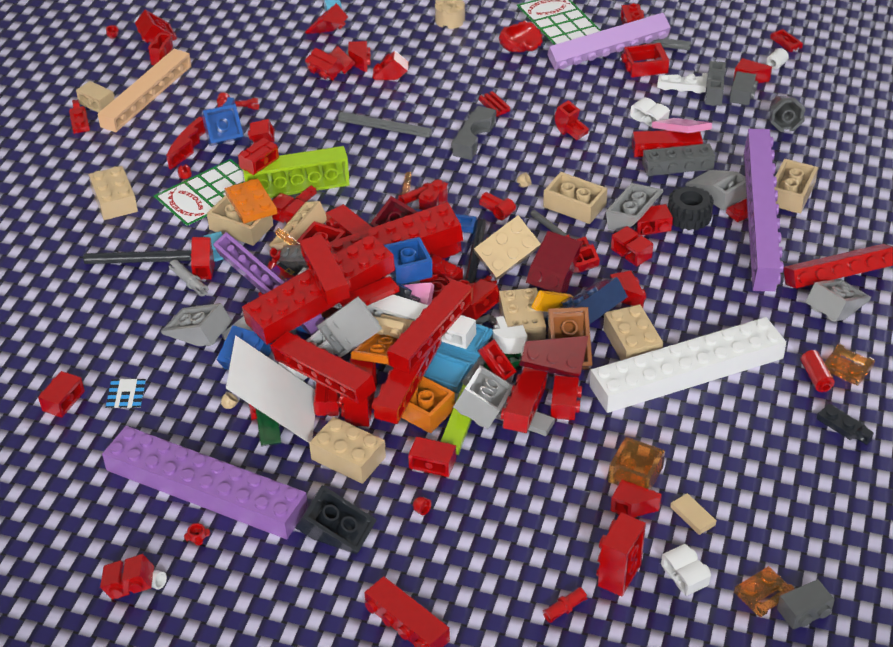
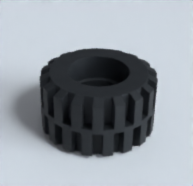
(690, 207)

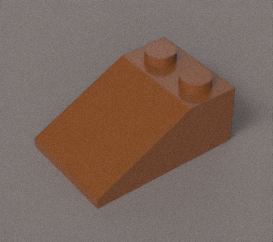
(571, 323)

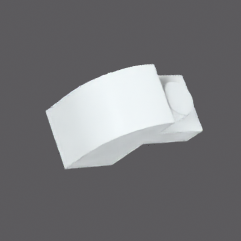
(509, 338)

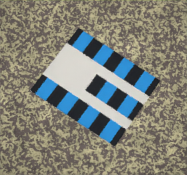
(125, 393)

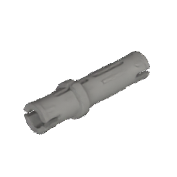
(192, 281)

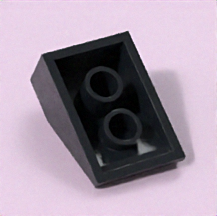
(335, 521)

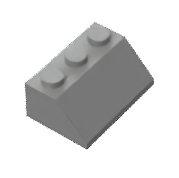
(631, 206)

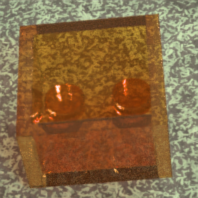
(636, 463)

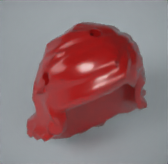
(520, 37)

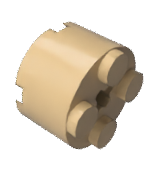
(449, 13)

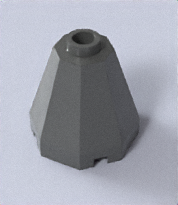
(786, 113)

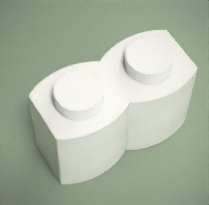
(647, 111)
(686, 569)

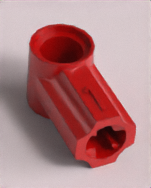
(499, 207)

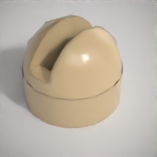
(524, 180)
(229, 400)

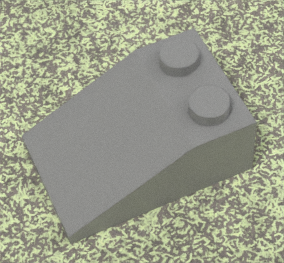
(836, 299)
(198, 324)
(483, 397)

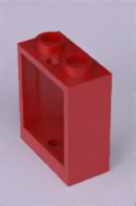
(645, 52)

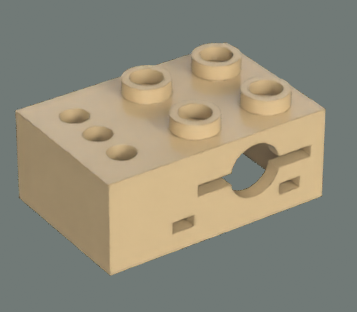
(518, 310)

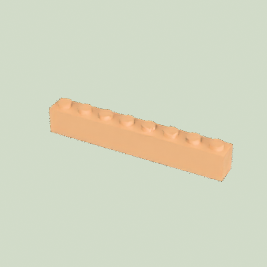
(144, 90)

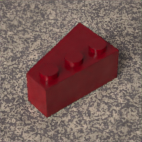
(555, 356)

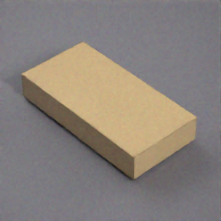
(693, 514)

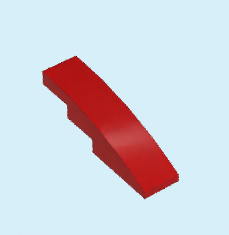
(184, 143)

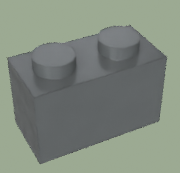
(743, 88)
(805, 604)

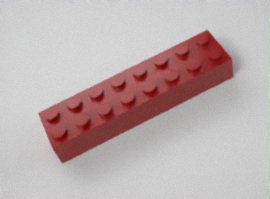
(435, 227)
(301, 298)

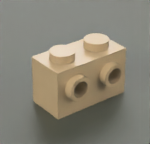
(94, 96)

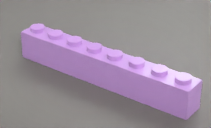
(608, 41)

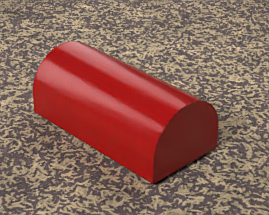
(496, 360)

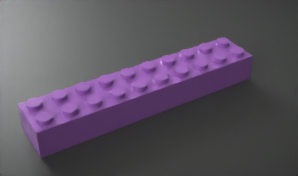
(762, 211)
(206, 481)

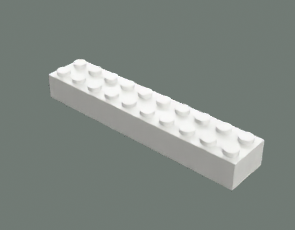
(686, 364)

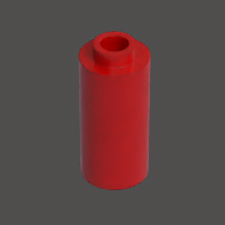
(817, 371)

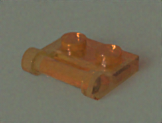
(847, 369)
(761, 586)

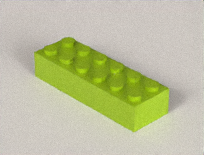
(297, 171)

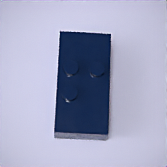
(598, 298)

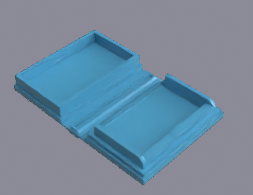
(453, 362)

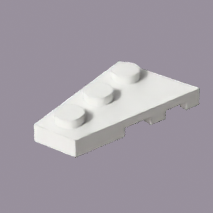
(682, 84)

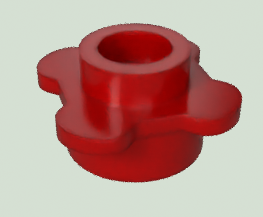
(196, 533)

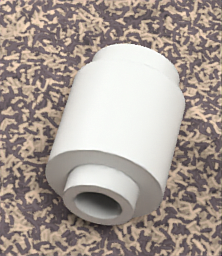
(777, 58)

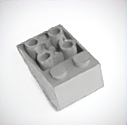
(724, 186)
(349, 327)

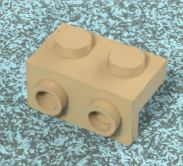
(392, 325)

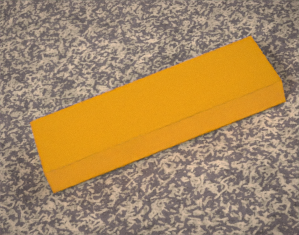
(549, 300)

